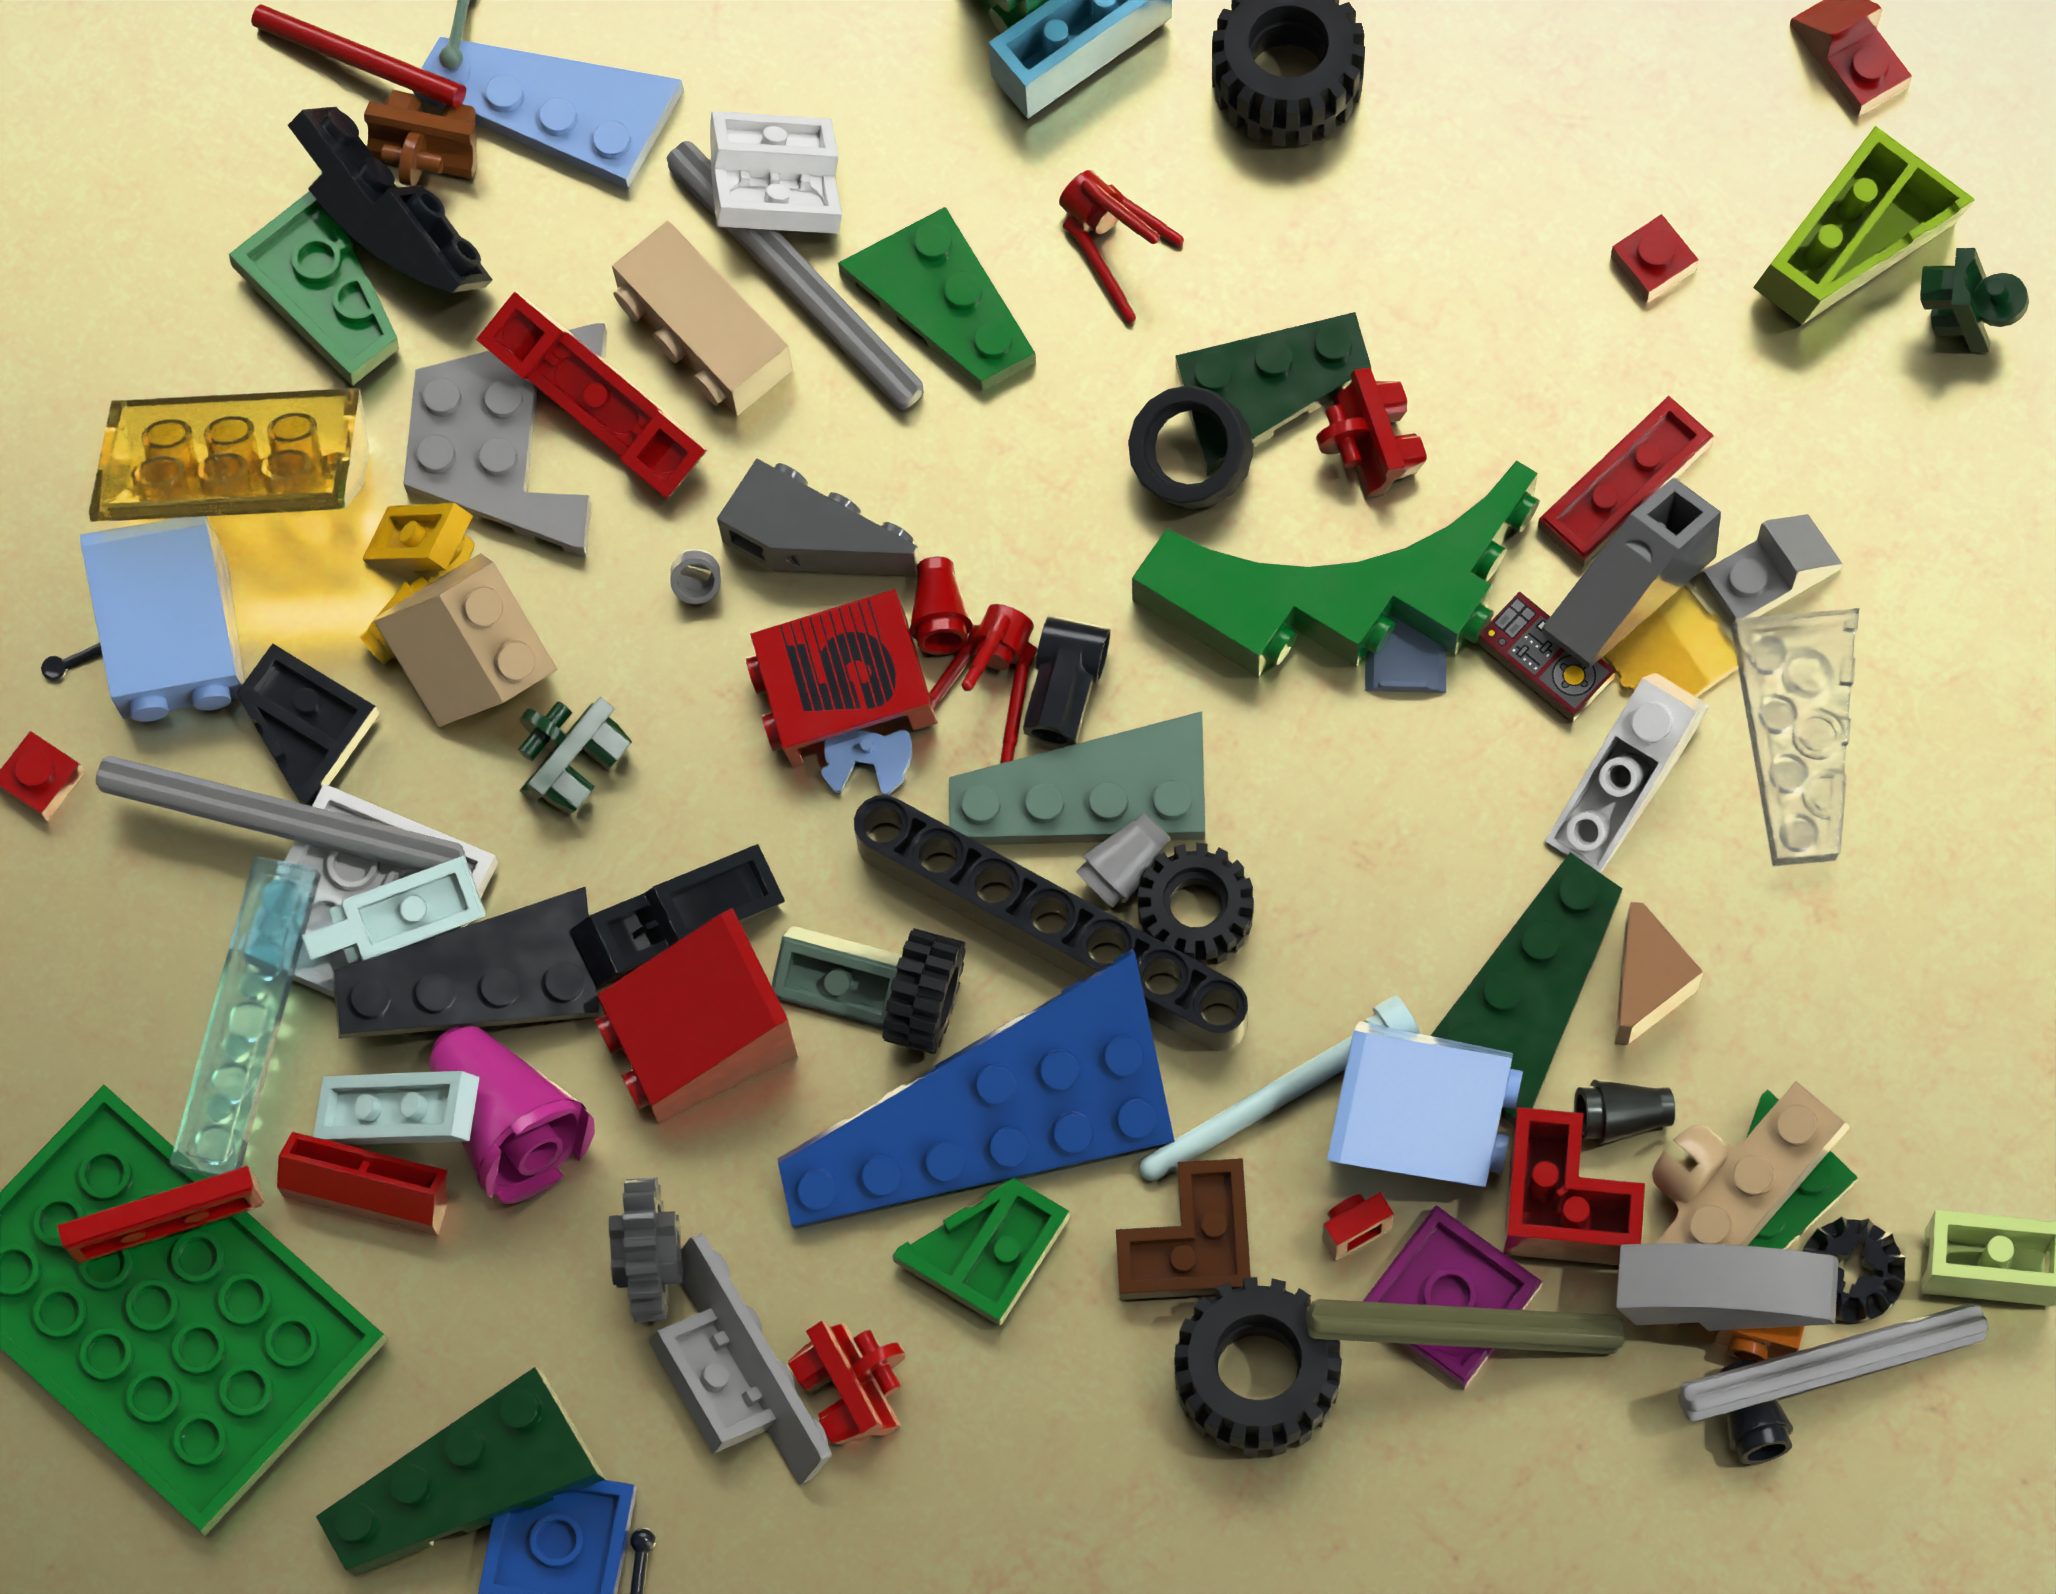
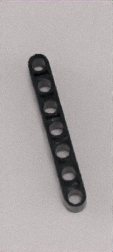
(1034, 896)

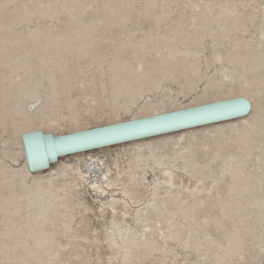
(1278, 1093)

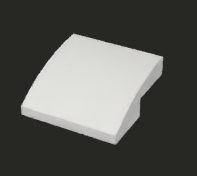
(774, 172)

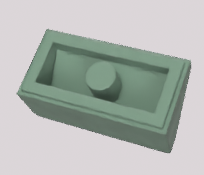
(834, 975)

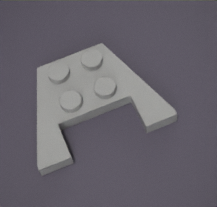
(475, 447)

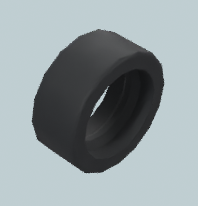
(1145, 434)

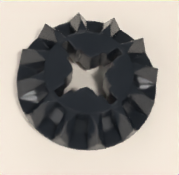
(1881, 1255)

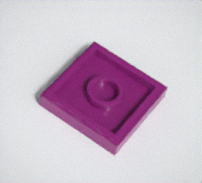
(1453, 1267)

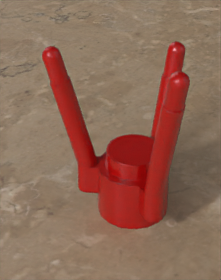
(1098, 208)
(996, 644)

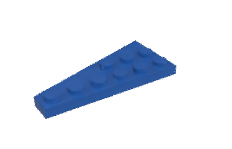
(1022, 1100)

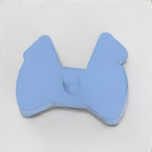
(887, 753)

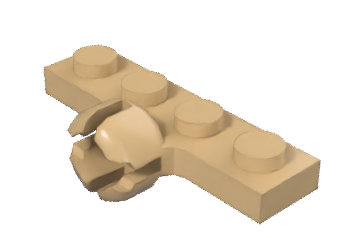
(1744, 1185)

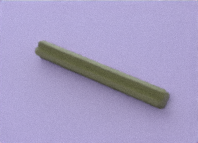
(1464, 1326)

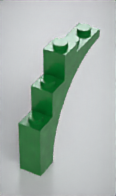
(1252, 606)

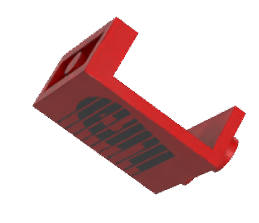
(839, 673)

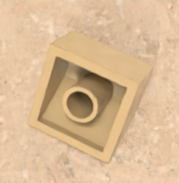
(465, 642)

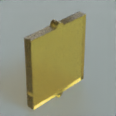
(1678, 644)

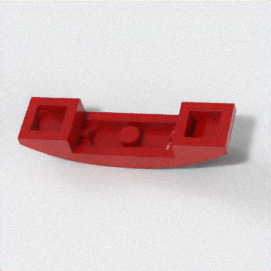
(592, 393)

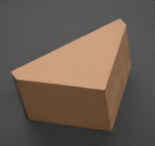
(1653, 974)

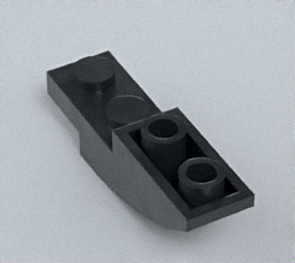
(393, 223)

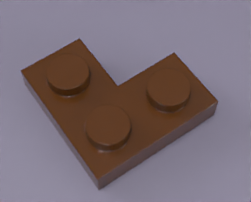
(1201, 1252)

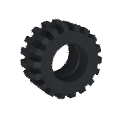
(1283, 104)
(1245, 1421)

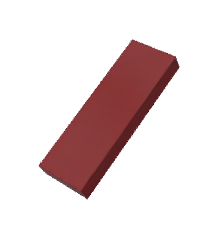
(1624, 479)
(161, 1215)

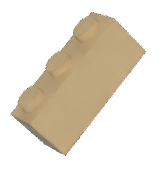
(700, 319)

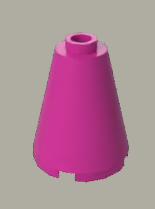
(520, 1118)

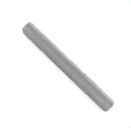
(1832, 1362)

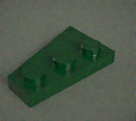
(1272, 377)

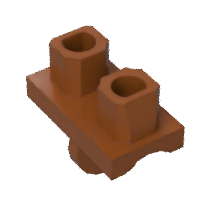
(422, 140)

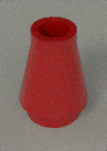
(939, 611)

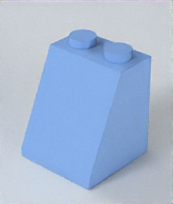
(164, 616)
(1423, 1106)

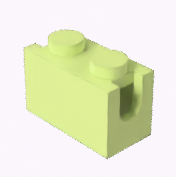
(1990, 1258)

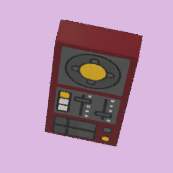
(1554, 674)

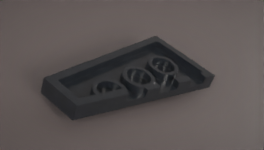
(479, 975)

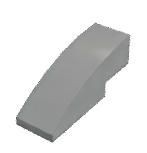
(1726, 1286)

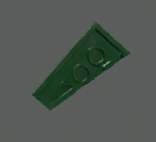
(1536, 976)

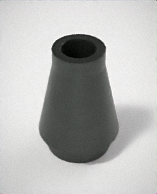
(1622, 1109)

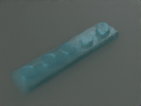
(245, 1017)

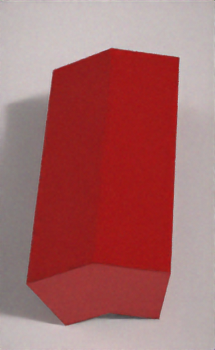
(363, 1183)

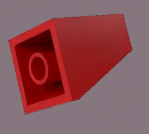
(695, 1020)

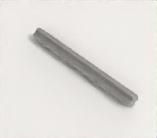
(806, 288)
(273, 815)

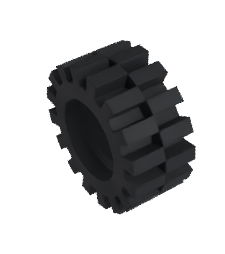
(1205, 869)
(924, 991)

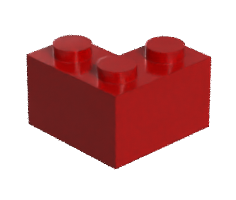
(1554, 1209)

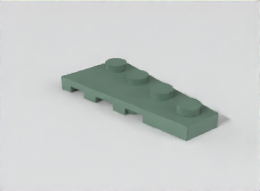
(1088, 789)

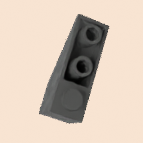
(802, 530)
(1636, 572)

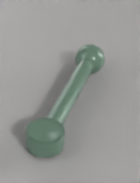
(451, 55)

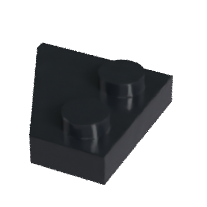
(304, 720)

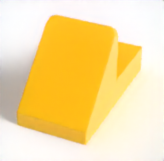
(421, 541)

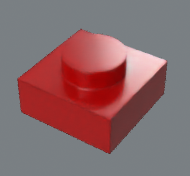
(1654, 258)
(39, 775)
(1356, 1223)

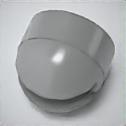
(692, 584)

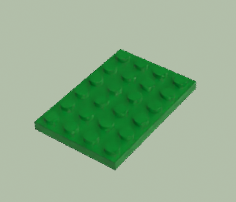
(177, 1351)

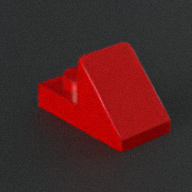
(1853, 51)

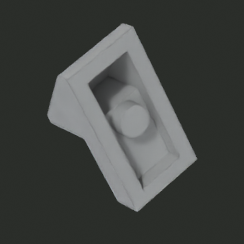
(1772, 569)

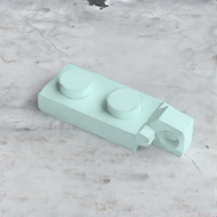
(400, 913)

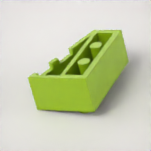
(1862, 224)

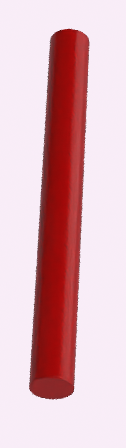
(358, 56)

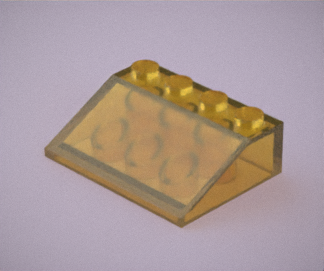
(231, 455)

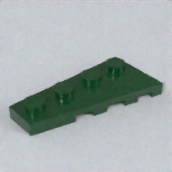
(485, 1464)

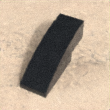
(646, 925)

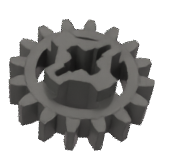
(645, 1249)

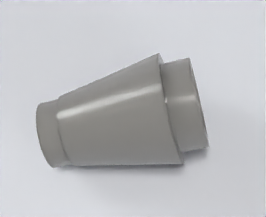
(1120, 861)

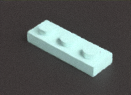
(397, 1108)

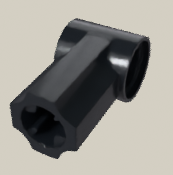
(1068, 664)

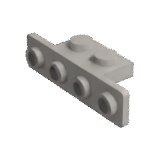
(730, 1370)

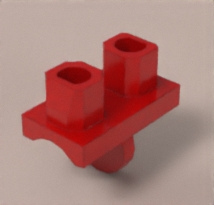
(1364, 434)
(860, 1374)

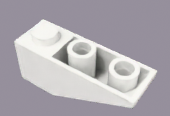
(1627, 770)

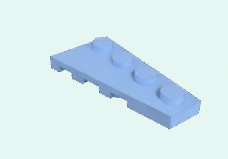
(564, 107)

